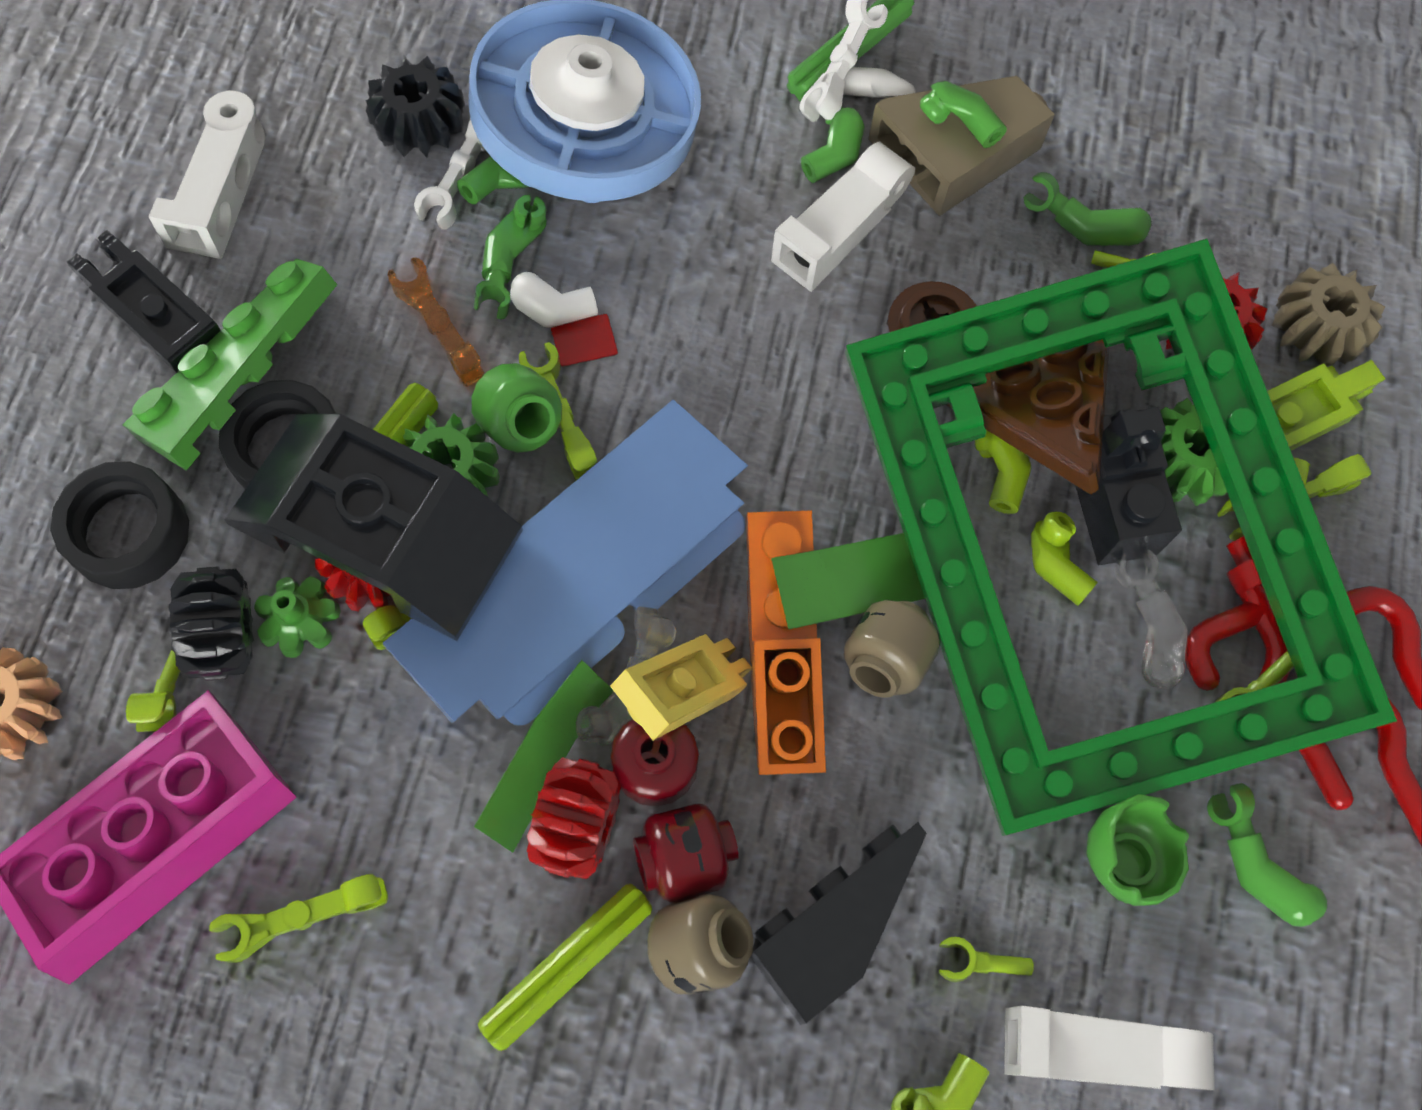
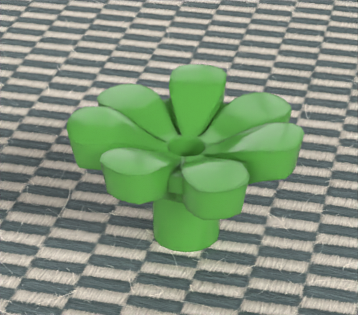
(296, 615)

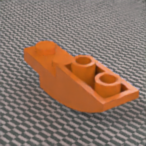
(783, 660)

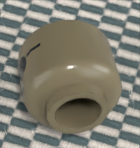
(891, 648)
(699, 944)

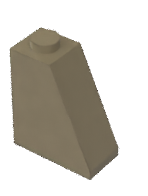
(947, 155)

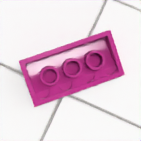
(137, 838)

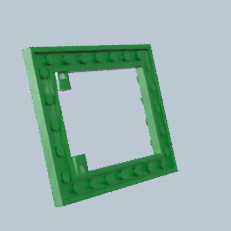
(1135, 304)

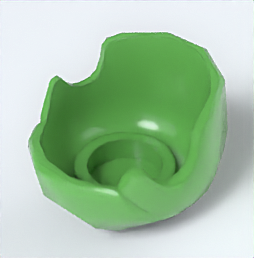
(1138, 851)

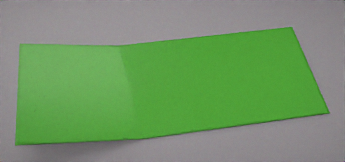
(845, 579)
(545, 744)

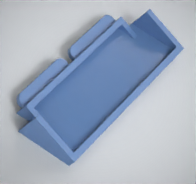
(609, 541)

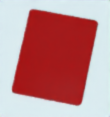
(584, 340)

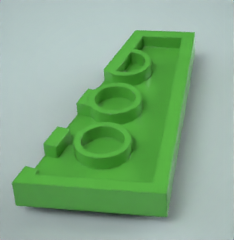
(210, 373)

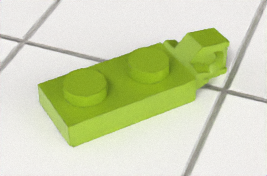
(1321, 400)

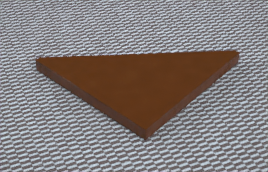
(1052, 410)

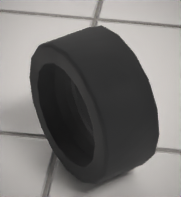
(254, 410)
(90, 493)

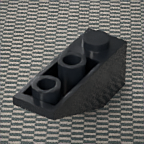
(832, 942)

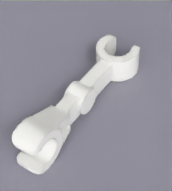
(827, 92)
(460, 164)

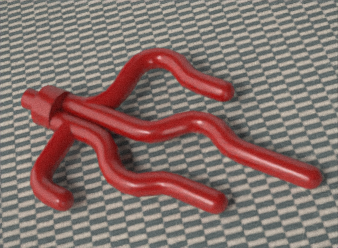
(1319, 759)

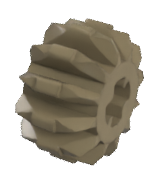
(1328, 315)

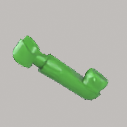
(1089, 226)
(503, 246)
(1266, 881)

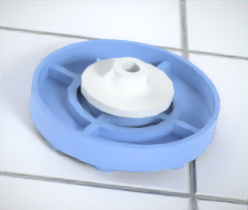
(583, 99)

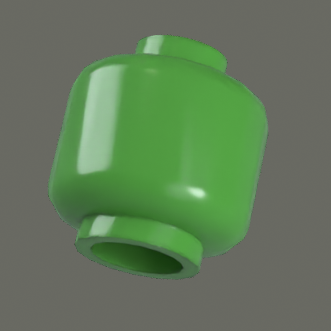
(516, 407)

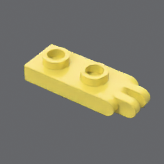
(681, 684)

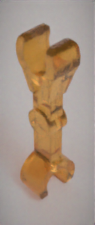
(420, 296)

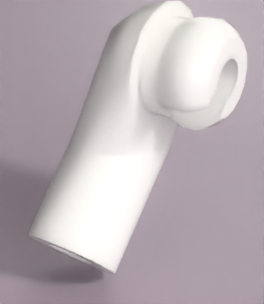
(875, 83)
(549, 306)

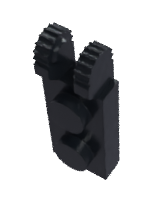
(146, 301)

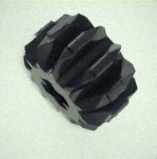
(415, 106)
(211, 623)

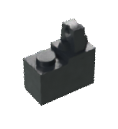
(1133, 500)

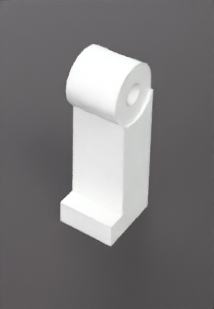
(215, 180)
(841, 216)
(1105, 1050)

